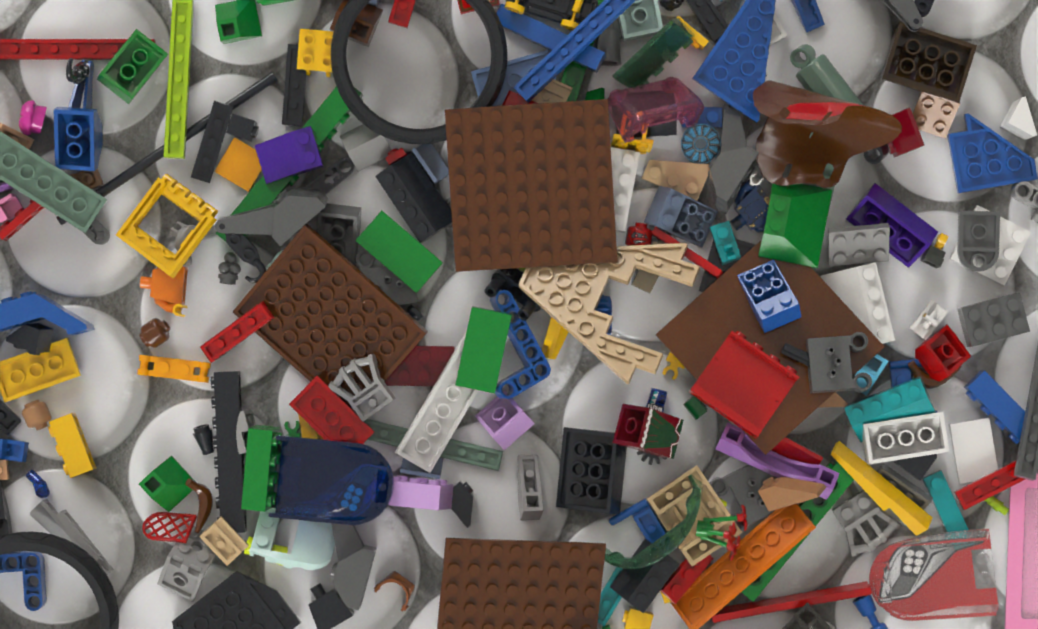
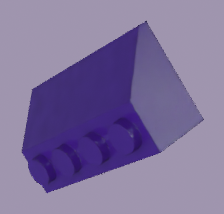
(908, 232)

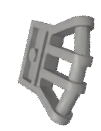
(372, 397)
(856, 511)

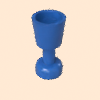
(867, 608)

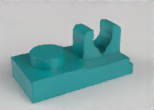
(725, 242)

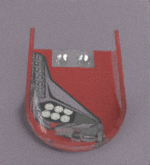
(937, 577)

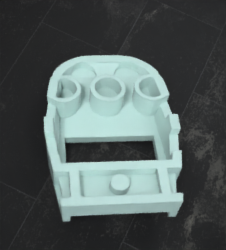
(311, 547)

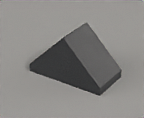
(916, 466)

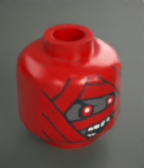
(638, 235)

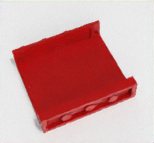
(744, 383)

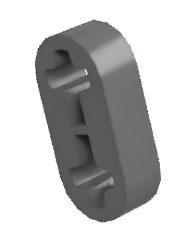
(92, 235)

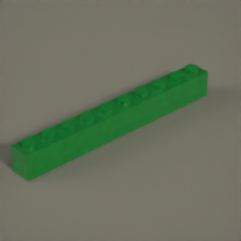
(324, 124)

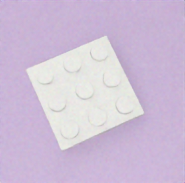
(1010, 247)

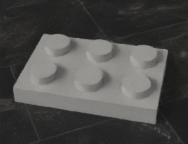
(858, 244)

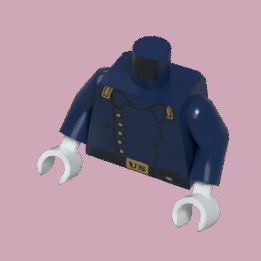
(751, 206)

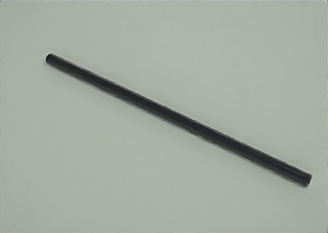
(191, 132)

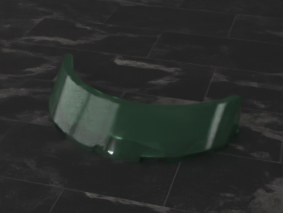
(668, 542)

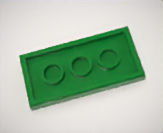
(399, 251)
(483, 349)

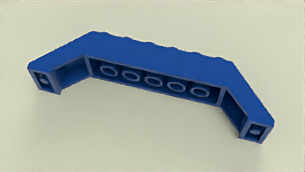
(37, 307)

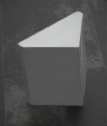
(365, 146)

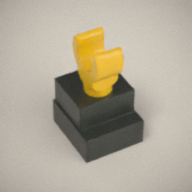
(934, 255)

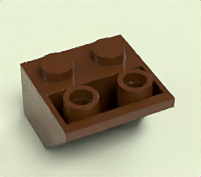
(363, 26)

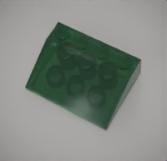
(655, 54)

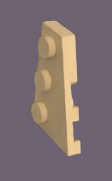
(680, 176)

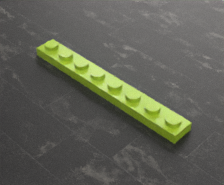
(178, 79)

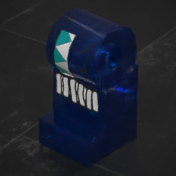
(656, 399)

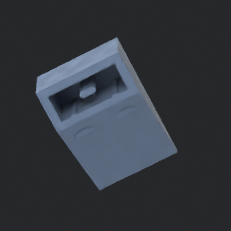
(680, 216)

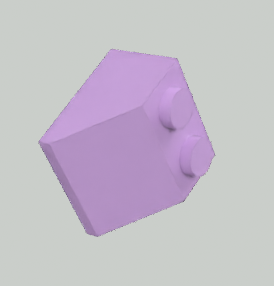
(504, 420)

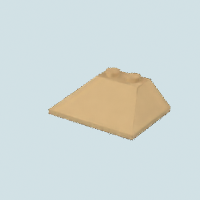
(671, 510)

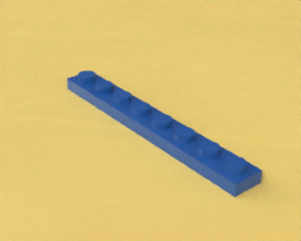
(570, 47)

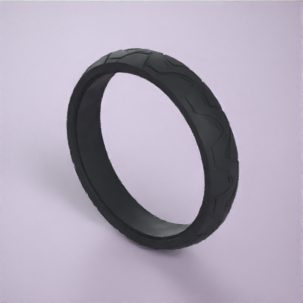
(398, 133)
(76, 558)

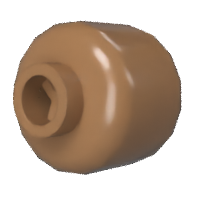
(36, 414)

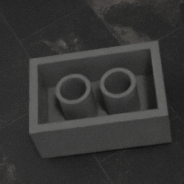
(993, 319)

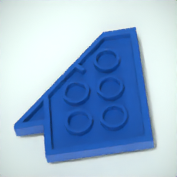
(986, 159)

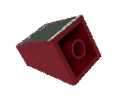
(648, 430)

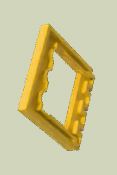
(151, 248)

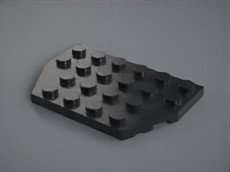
(239, 605)

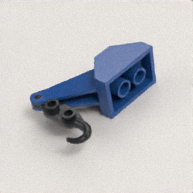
(77, 129)

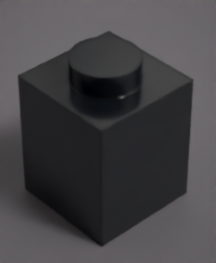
(242, 127)

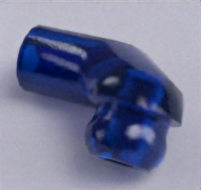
(39, 484)

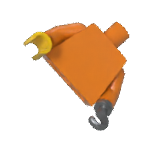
(167, 291)

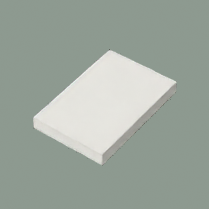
(973, 449)

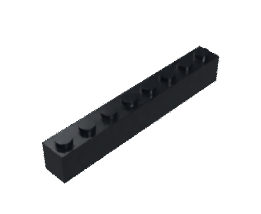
(228, 460)

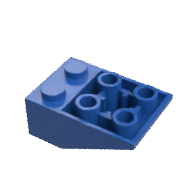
(769, 296)

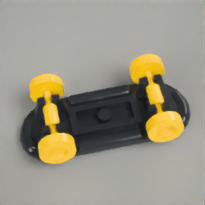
(566, 12)

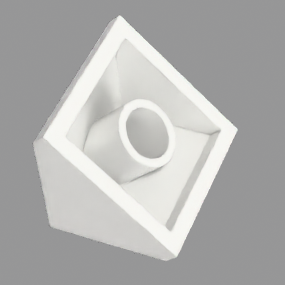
(1019, 120)

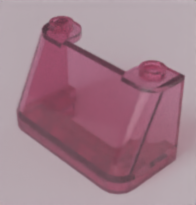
(652, 105)

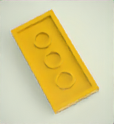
(33, 373)

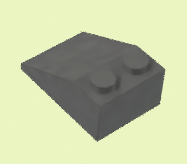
(341, 228)

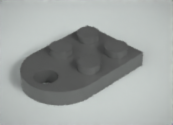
(978, 237)

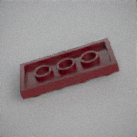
(421, 366)

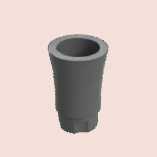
(610, 44)

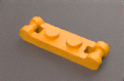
(174, 368)

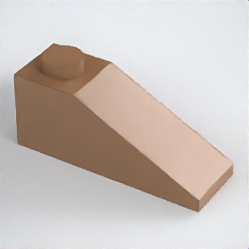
(788, 491)

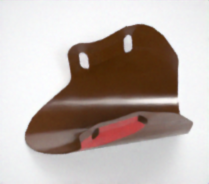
(837, 128)

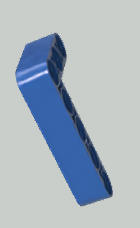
(521, 347)
(28, 570)

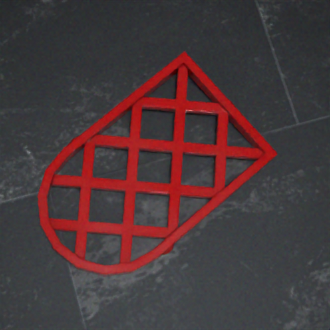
(192, 518)

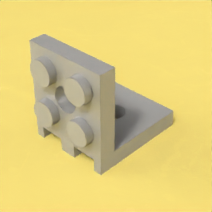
(188, 565)

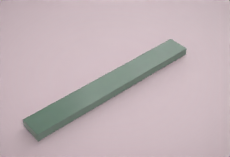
(454, 450)

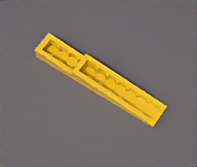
(881, 490)

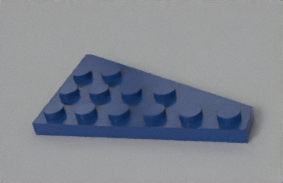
(740, 57)

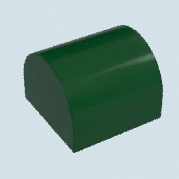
(695, 407)

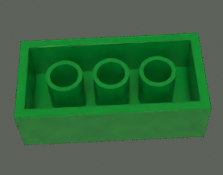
(261, 468)

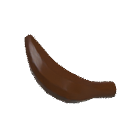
(929, 383)
(205, 502)

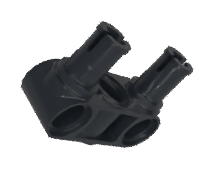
(509, 280)

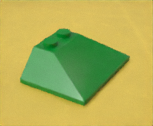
(795, 224)

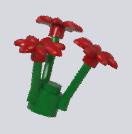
(705, 530)

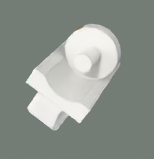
(928, 320)

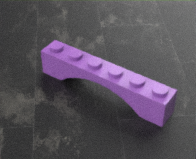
(740, 446)

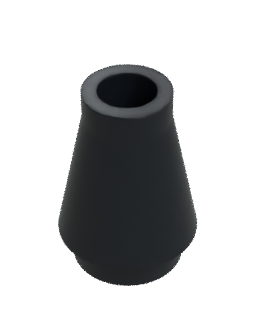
(204, 438)

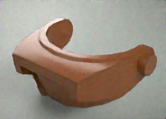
(402, 581)

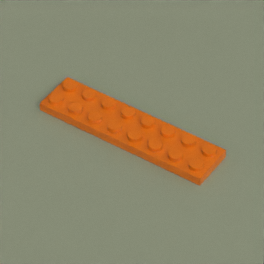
(754, 556)

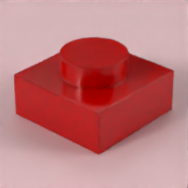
(395, 155)

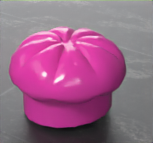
(31, 118)

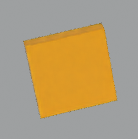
(240, 165)

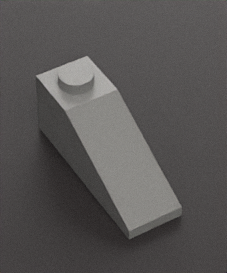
(529, 488)

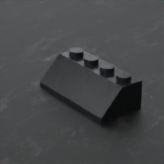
(415, 197)

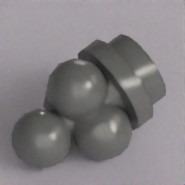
(229, 269)

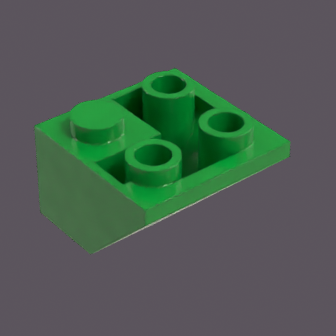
(237, 21)
(167, 484)

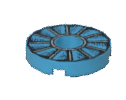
(709, 151)

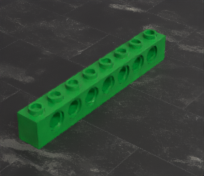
(817, 512)

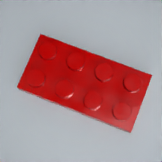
(330, 414)

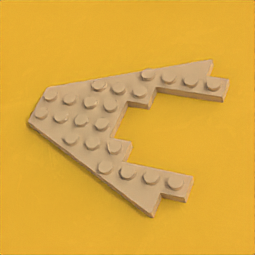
(574, 291)

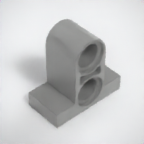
(1029, 198)

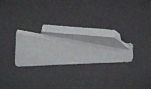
(64, 526)

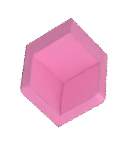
(8, 207)

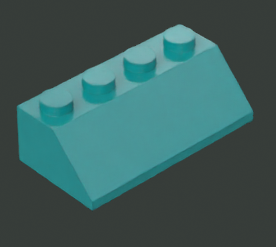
(893, 403)

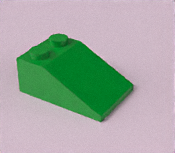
(132, 66)

